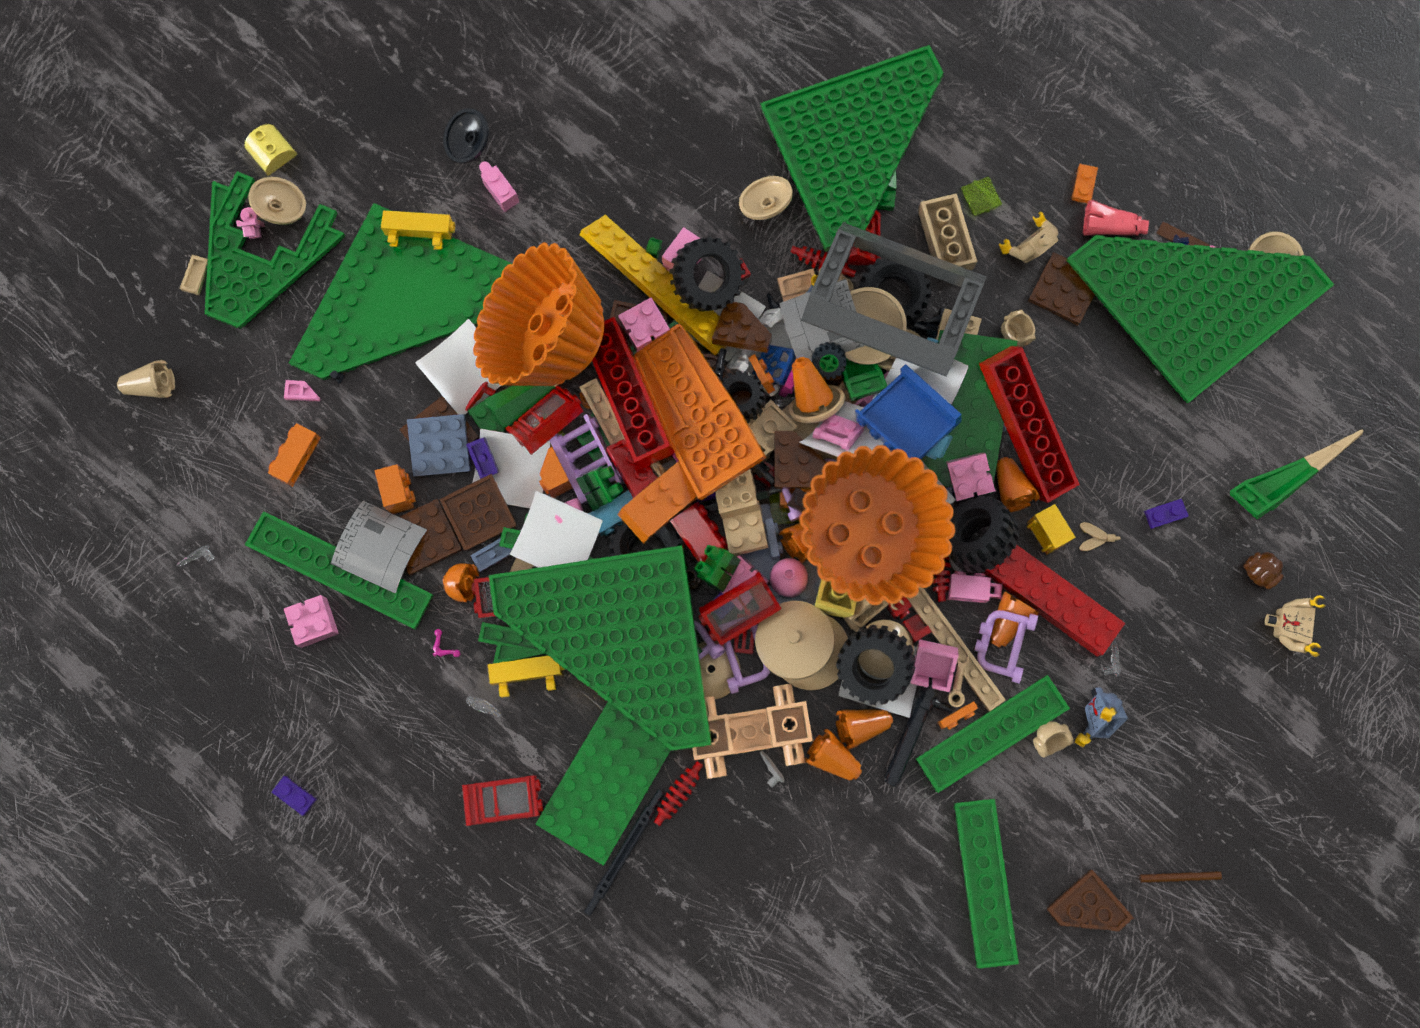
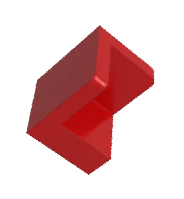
(916, 628)

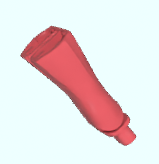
(1105, 220)

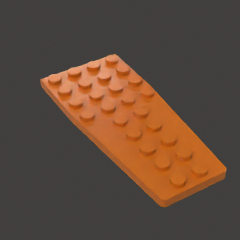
(697, 413)

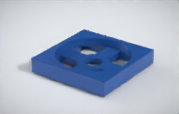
(785, 366)

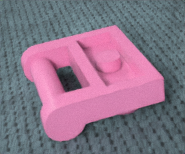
(839, 431)

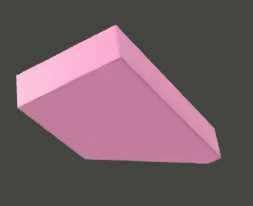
(299, 391)

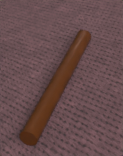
(1172, 877)

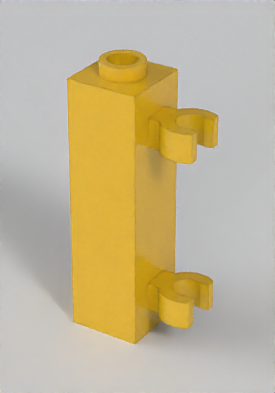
(417, 225)
(524, 670)

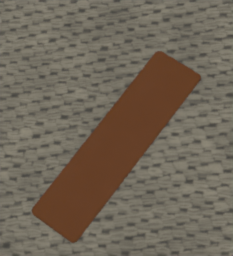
(1169, 232)

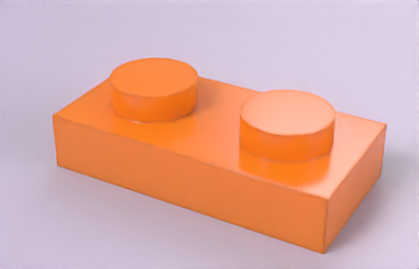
(1084, 183)
(765, 378)
(951, 720)

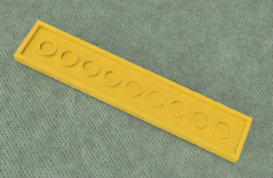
(650, 278)

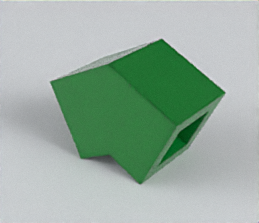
(654, 247)

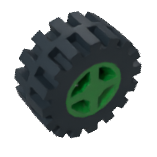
(829, 368)

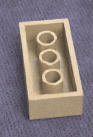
(947, 231)

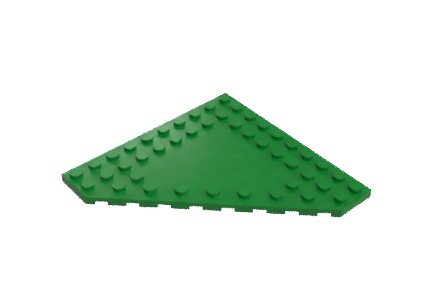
(851, 135)
(394, 299)
(1196, 304)
(621, 631)

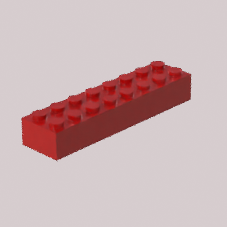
(630, 398)
(1029, 423)
(1057, 601)

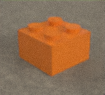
(394, 489)

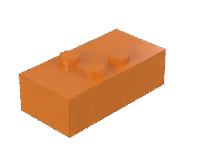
(658, 503)

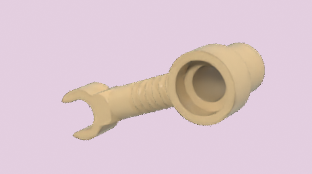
(957, 683)

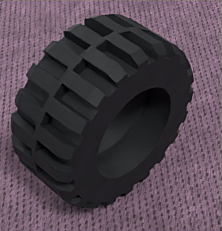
(990, 548)
(865, 686)

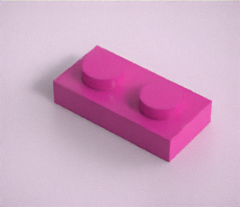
(788, 386)

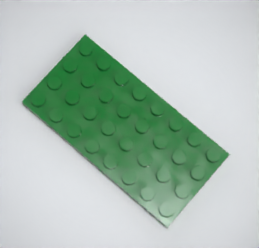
(981, 419)
(604, 785)

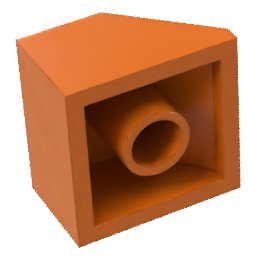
(553, 476)

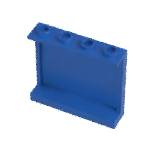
(909, 415)

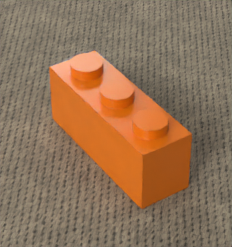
(294, 454)

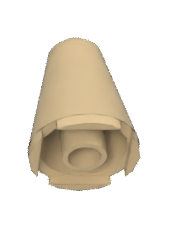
(148, 381)

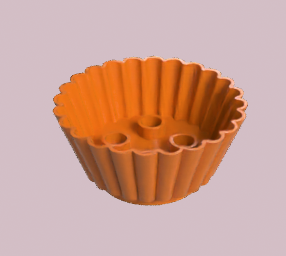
(538, 321)
(877, 525)

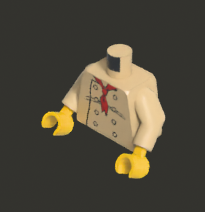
(1034, 244)
(1295, 624)

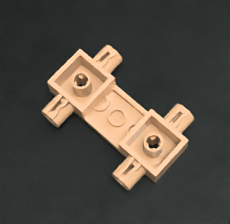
(756, 731)

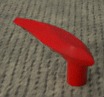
(479, 393)

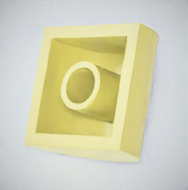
(269, 148)
(834, 603)

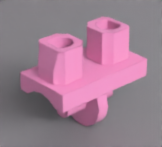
(250, 224)

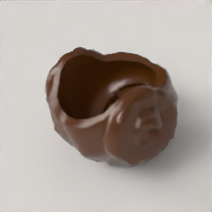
(1264, 569)

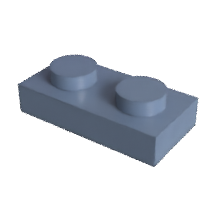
(490, 555)

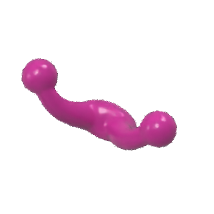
(437, 651)

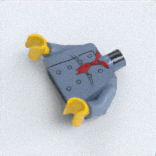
(1103, 716)

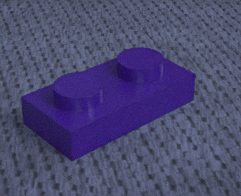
(482, 457)
(1166, 513)
(294, 795)

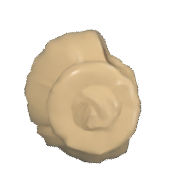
(1018, 327)
(1052, 738)

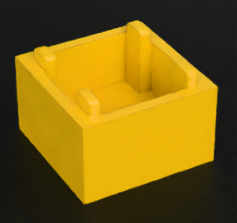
(1050, 529)

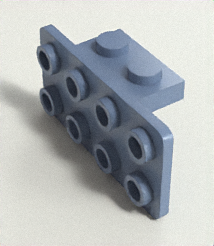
(765, 559)

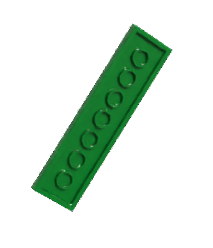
(992, 733)
(986, 883)

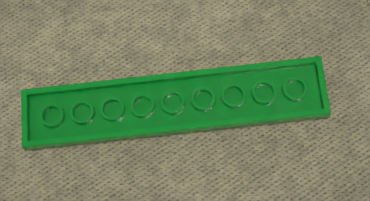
(314, 557)

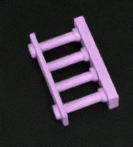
(567, 458)

